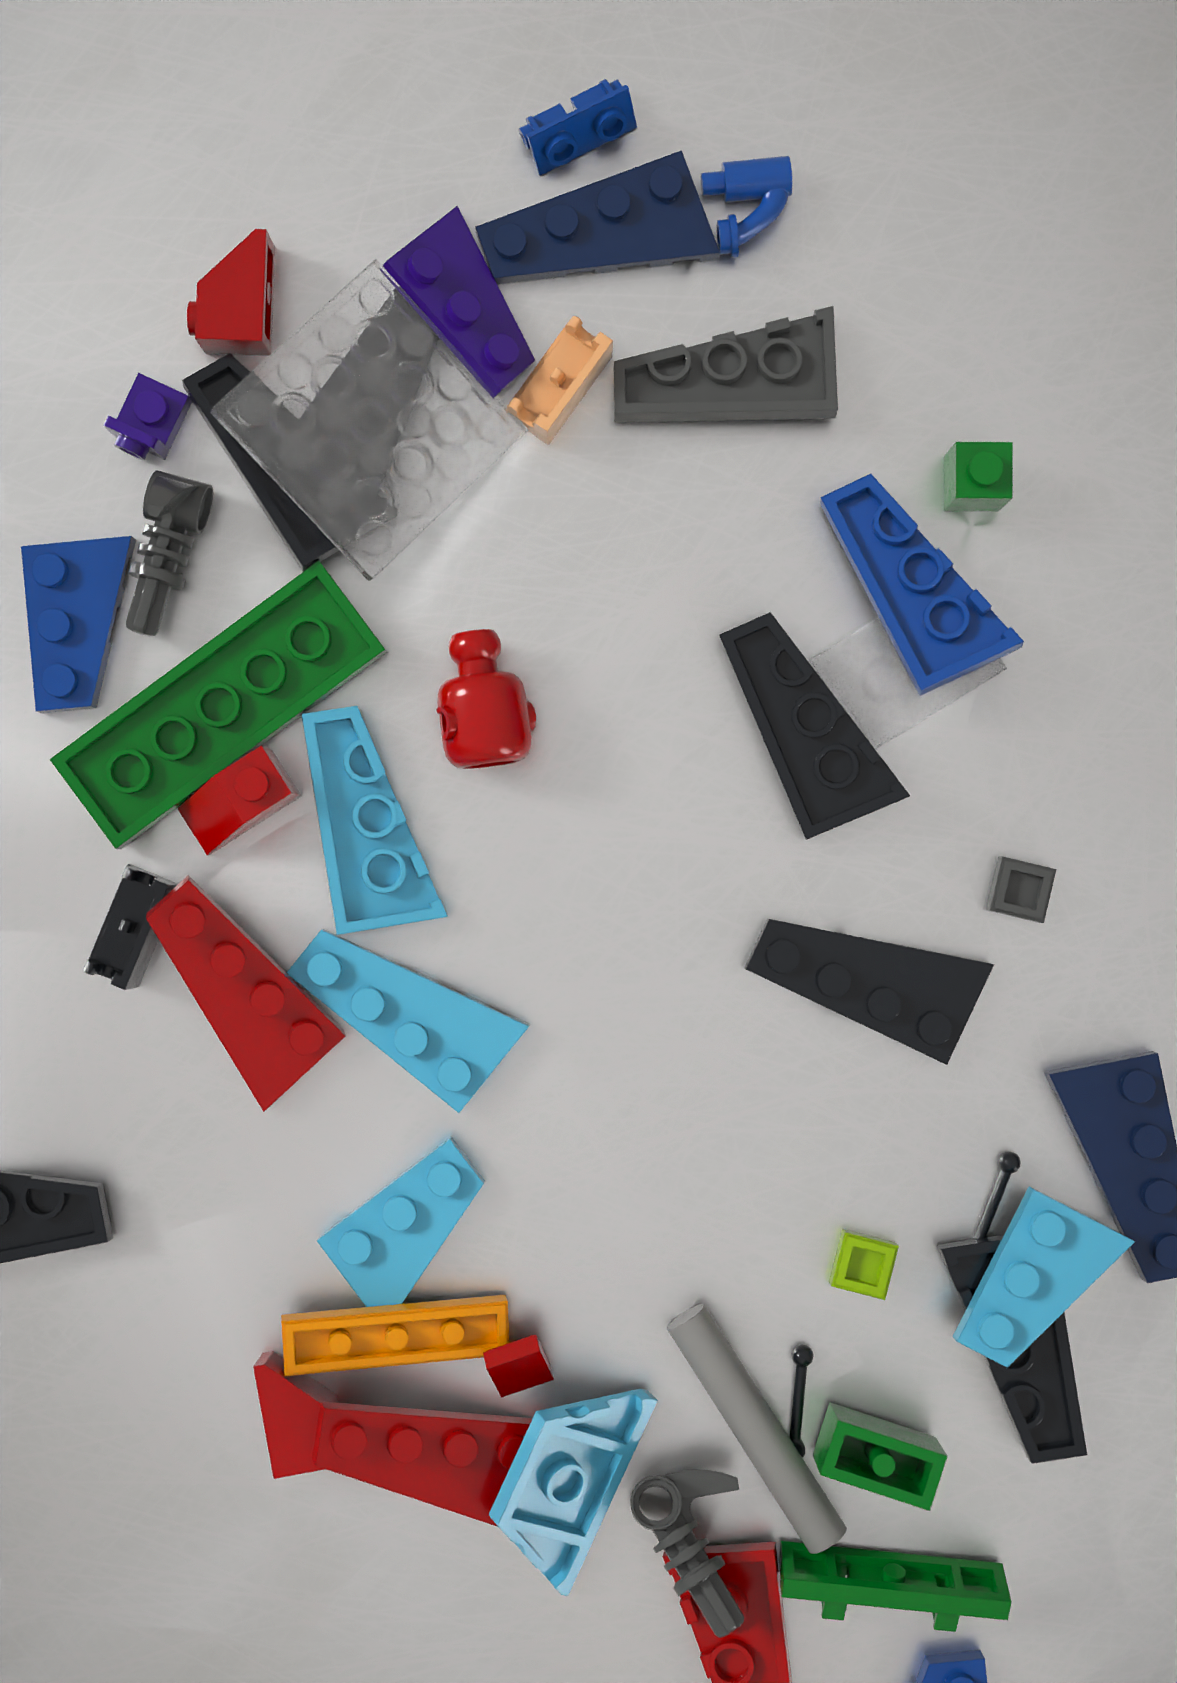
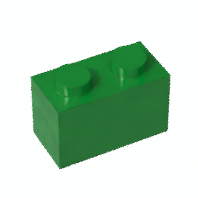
(879, 1456)

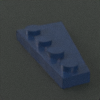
(613, 223)

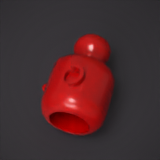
(483, 709)

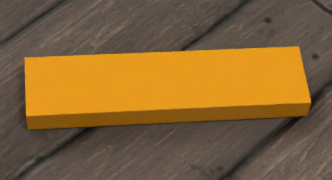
(393, 1334)

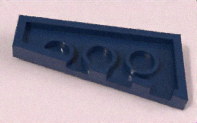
(1131, 1149)

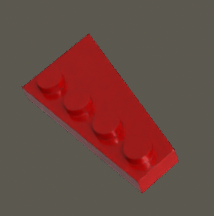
(248, 999)
(421, 1453)
(759, 1646)

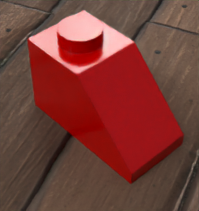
(237, 300)
(238, 799)
(289, 1414)

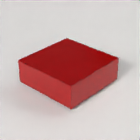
(518, 1365)

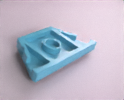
(568, 1479)

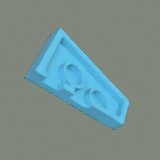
(1036, 1275)

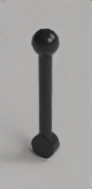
(1009, 1163)
(802, 1357)

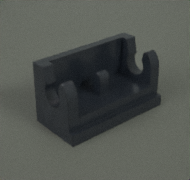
(126, 936)

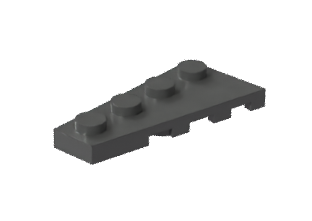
(744, 376)

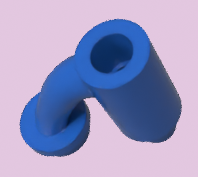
(749, 180)

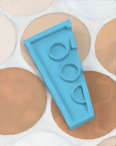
(420, 1024)

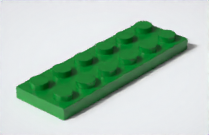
(218, 705)

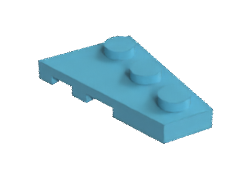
(401, 1228)

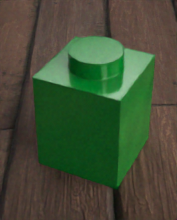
(978, 476)

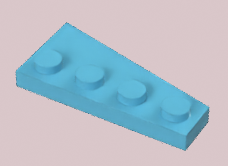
(366, 843)

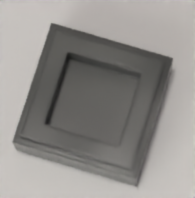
(1021, 889)

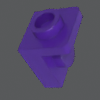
(149, 418)

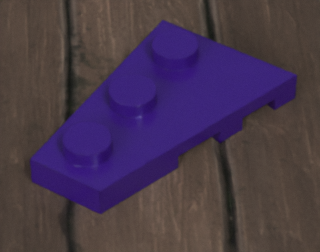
(460, 296)

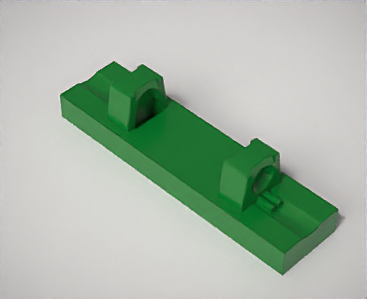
(894, 1581)

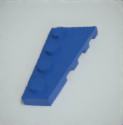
(922, 602)

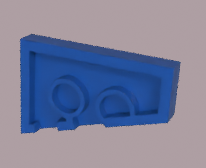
(71, 615)

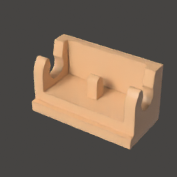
(561, 380)

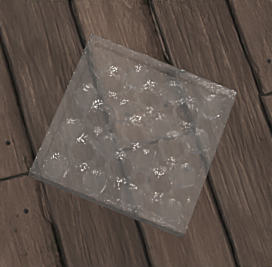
(369, 420)

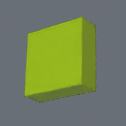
(863, 1264)

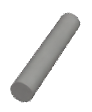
(757, 1429)

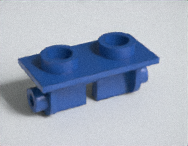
(597, 118)

